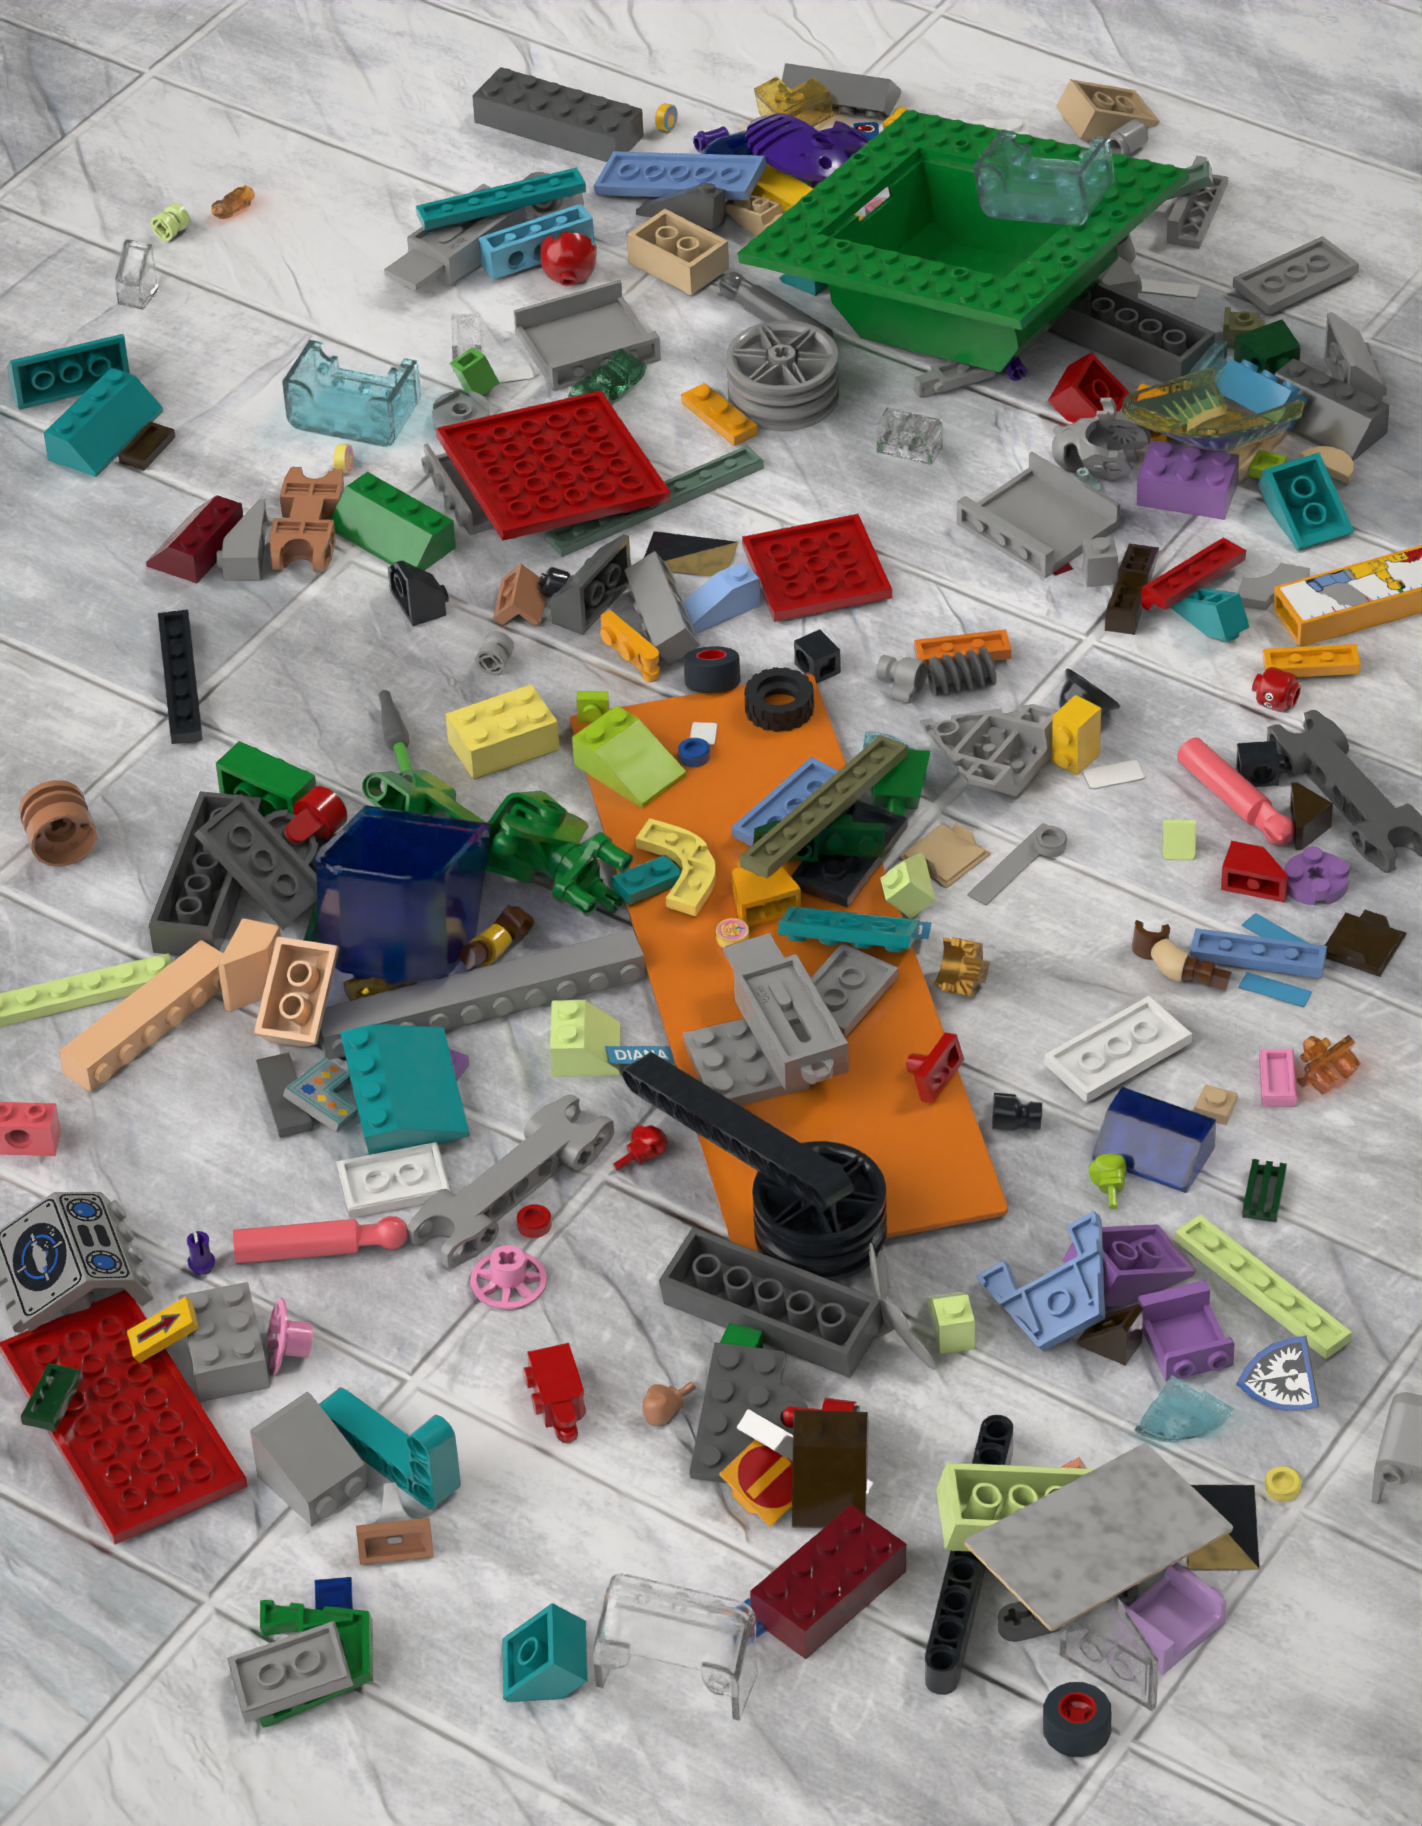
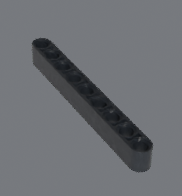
(963, 1578)

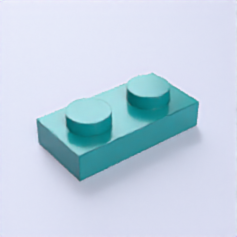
(646, 879)

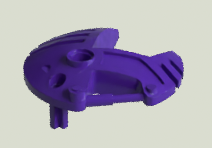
(800, 148)

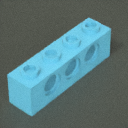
(520, 245)

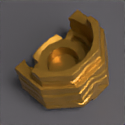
(962, 967)

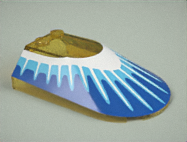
(1197, 414)

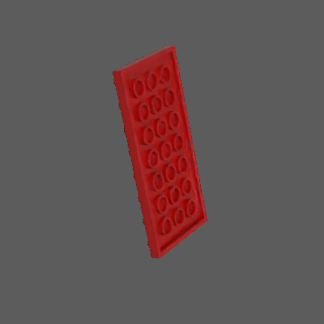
(132, 1426)

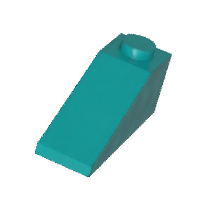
(1214, 613)

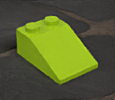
(626, 757)

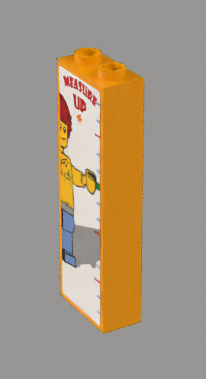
(1351, 597)

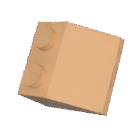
(247, 963)

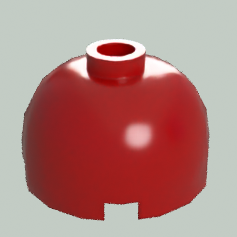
(568, 258)

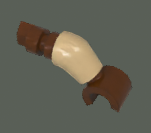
(1173, 961)

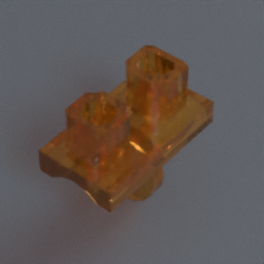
(1322, 1060)

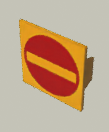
(761, 1481)

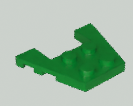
(355, 1634)

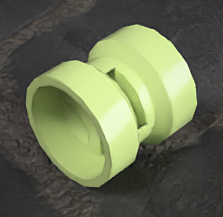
(170, 222)

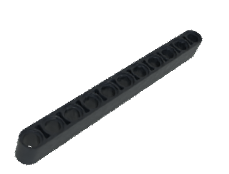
(738, 1131)

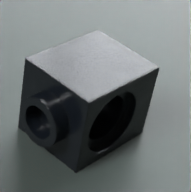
(817, 656)
(1260, 763)

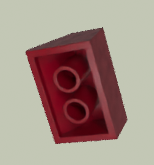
(195, 543)

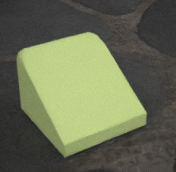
(1179, 839)

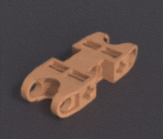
(307, 531)

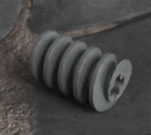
(960, 670)

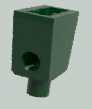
(1267, 347)

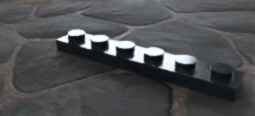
(180, 677)

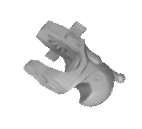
(1097, 443)

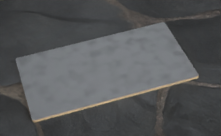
(1098, 1536)

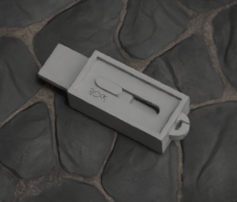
(449, 250)
(786, 1013)

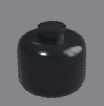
(553, 581)

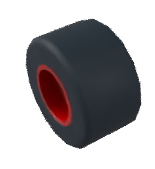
(712, 669)
(1077, 1719)

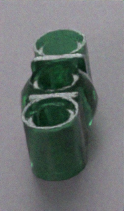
(618, 374)

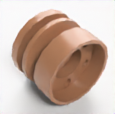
(57, 823)

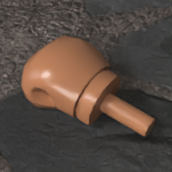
(664, 1402)

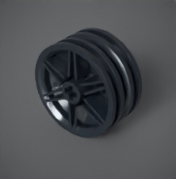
(817, 1239)

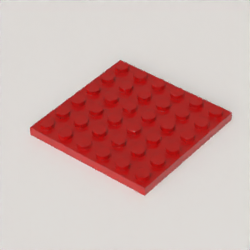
(552, 465)

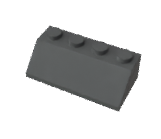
(847, 90)
(1335, 411)

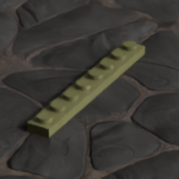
(823, 806)

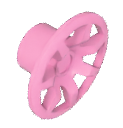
(508, 1273)
(292, 1337)

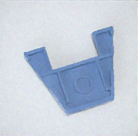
(1062, 1299)

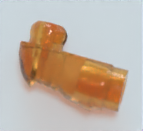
(233, 202)

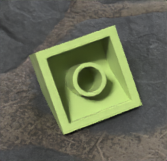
(580, 1039)

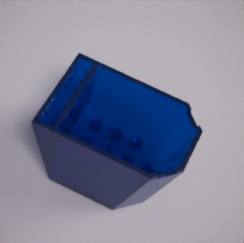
(401, 893)

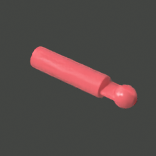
(1235, 791)
(316, 1239)

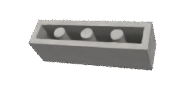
(661, 608)

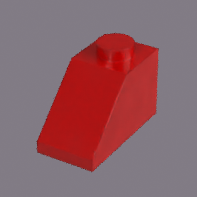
(1253, 872)

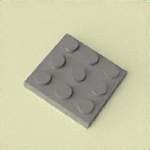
(733, 1063)

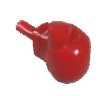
(645, 1145)

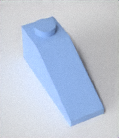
(723, 597)

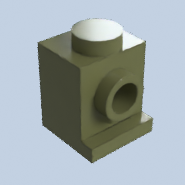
(1238, 323)

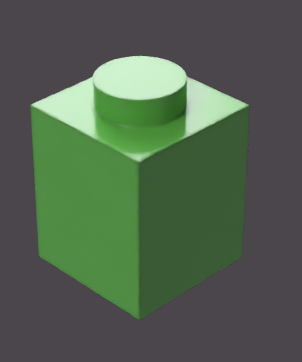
(474, 372)

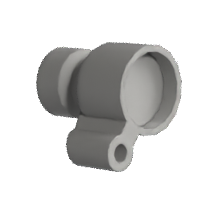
(907, 673)

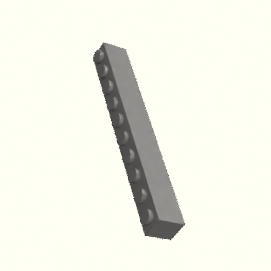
(493, 989)

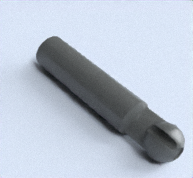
(762, 302)

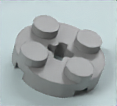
(467, 407)

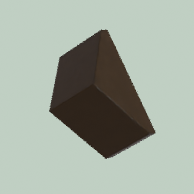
(1309, 814)
(1116, 1335)

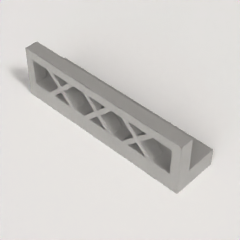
(1188, 207)

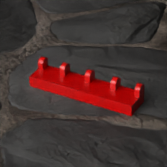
(1192, 574)

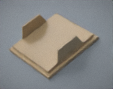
(948, 853)

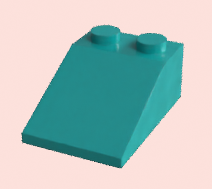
(1305, 501)

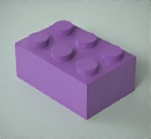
(1187, 480)

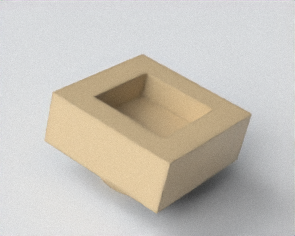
(1216, 1103)

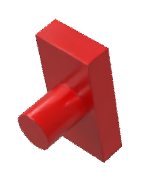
(936, 1069)

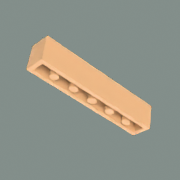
(143, 1017)

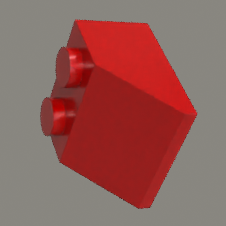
(1083, 387)

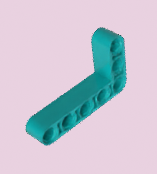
(418, 1463)

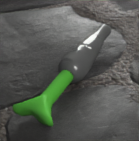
(395, 731)

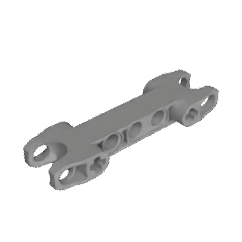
(472, 1214)

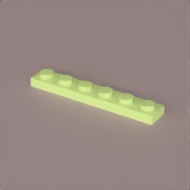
(79, 990)
(1263, 1286)

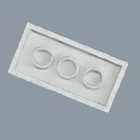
(1117, 1049)

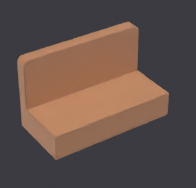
(520, 595)

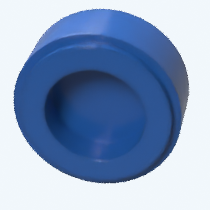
(694, 752)

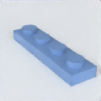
(1259, 953)

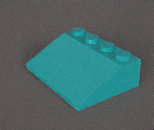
(404, 1086)

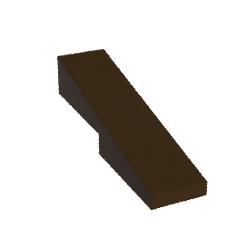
(1125, 603)

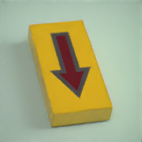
(163, 1329)

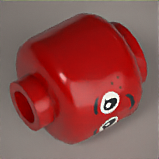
(1276, 689)

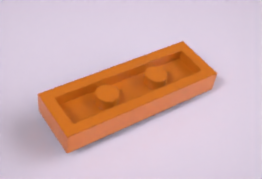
(995, 642)

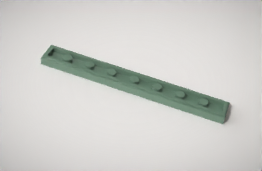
(683, 489)

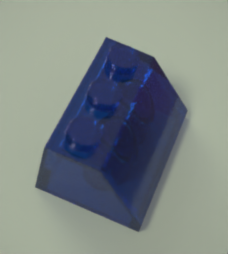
(1156, 1139)

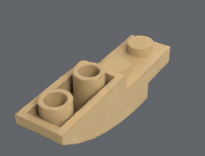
(754, 213)

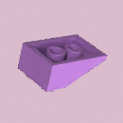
(1137, 1262)

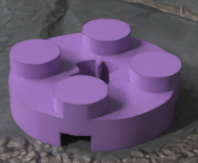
(1315, 862)

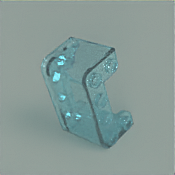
(1042, 189)
(349, 402)

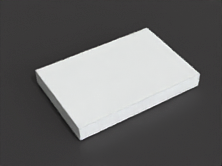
(391, 1179)

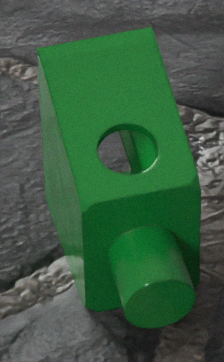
(903, 784)

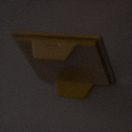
(1364, 942)

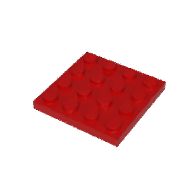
(816, 567)

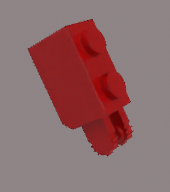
(556, 1389)

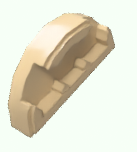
(1336, 461)

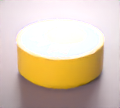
(666, 117)

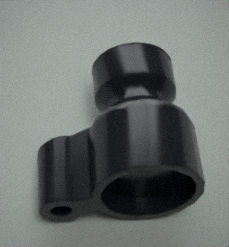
(1011, 1113)

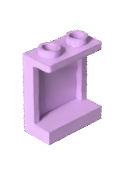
(1177, 1615)

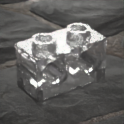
(909, 436)

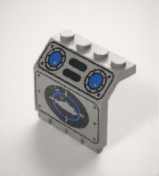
(63, 1253)

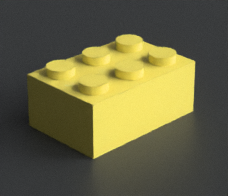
(502, 731)

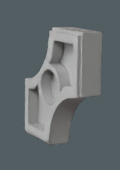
(1260, 591)

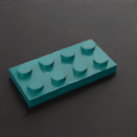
(856, 928)

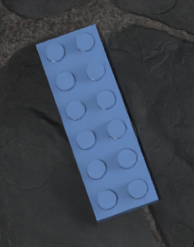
(666, 173)

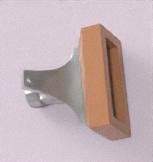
(394, 1533)

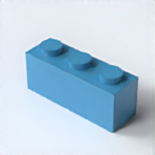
(1255, 390)

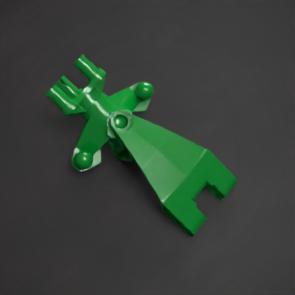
(525, 836)

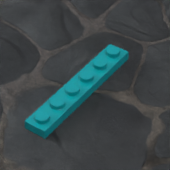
(500, 199)

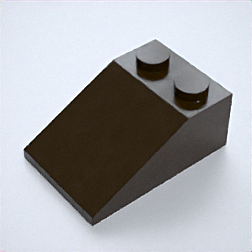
(828, 1465)

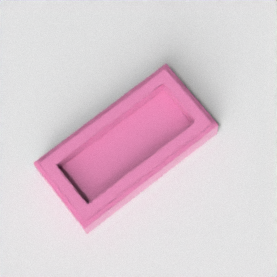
(1277, 1078)

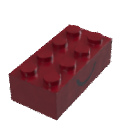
(828, 1581)

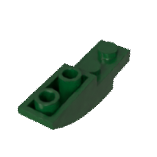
(839, 838)

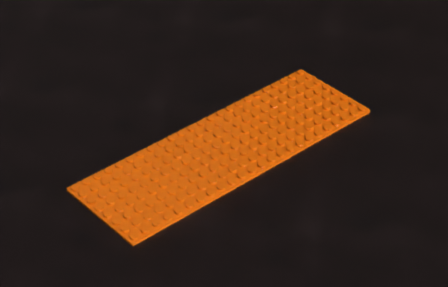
(926, 1151)

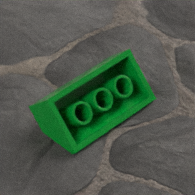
(392, 523)

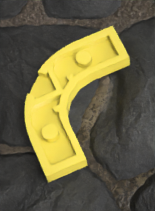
(690, 854)

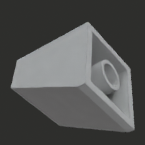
(307, 1460)

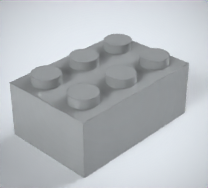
(228, 1345)

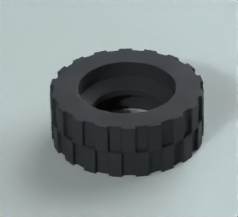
(784, 716)

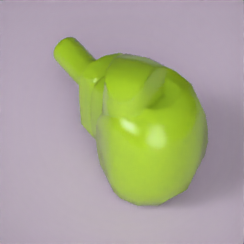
(1109, 1174)

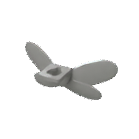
(892, 1315)

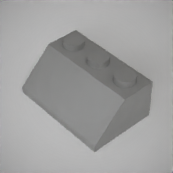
(1350, 358)

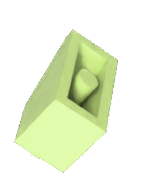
(909, 886)
(952, 1322)

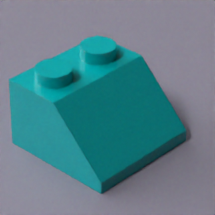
(545, 1657)

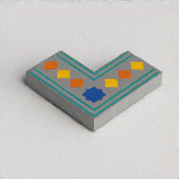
(318, 1096)

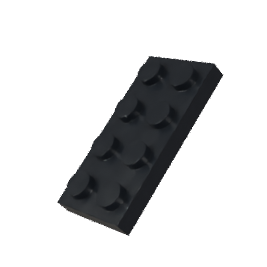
(843, 877)

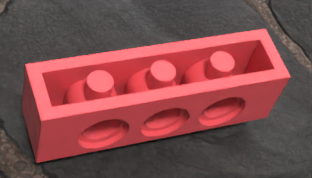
(29, 1129)

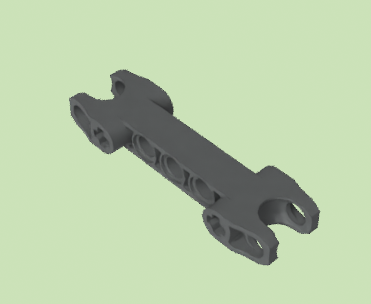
(1374, 820)

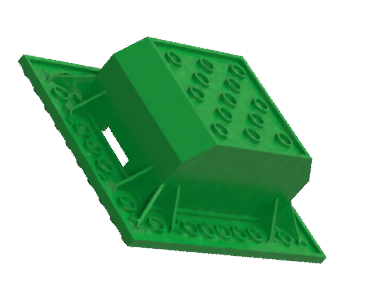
(928, 260)

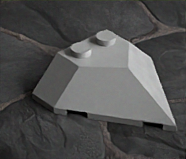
(996, 747)

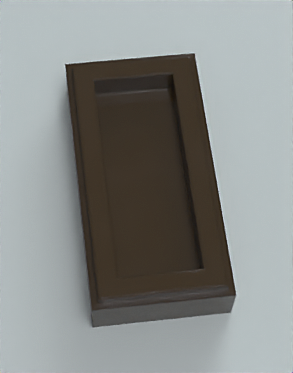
(146, 446)

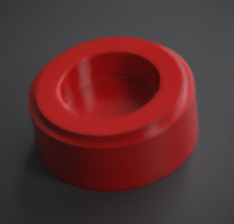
(534, 1221)

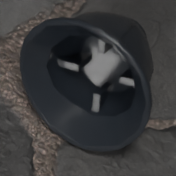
(1081, 687)

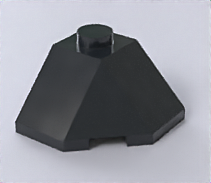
(417, 593)

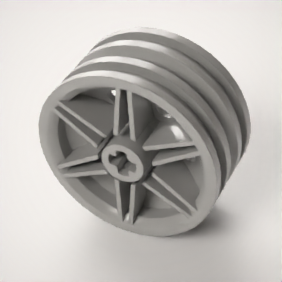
(783, 375)

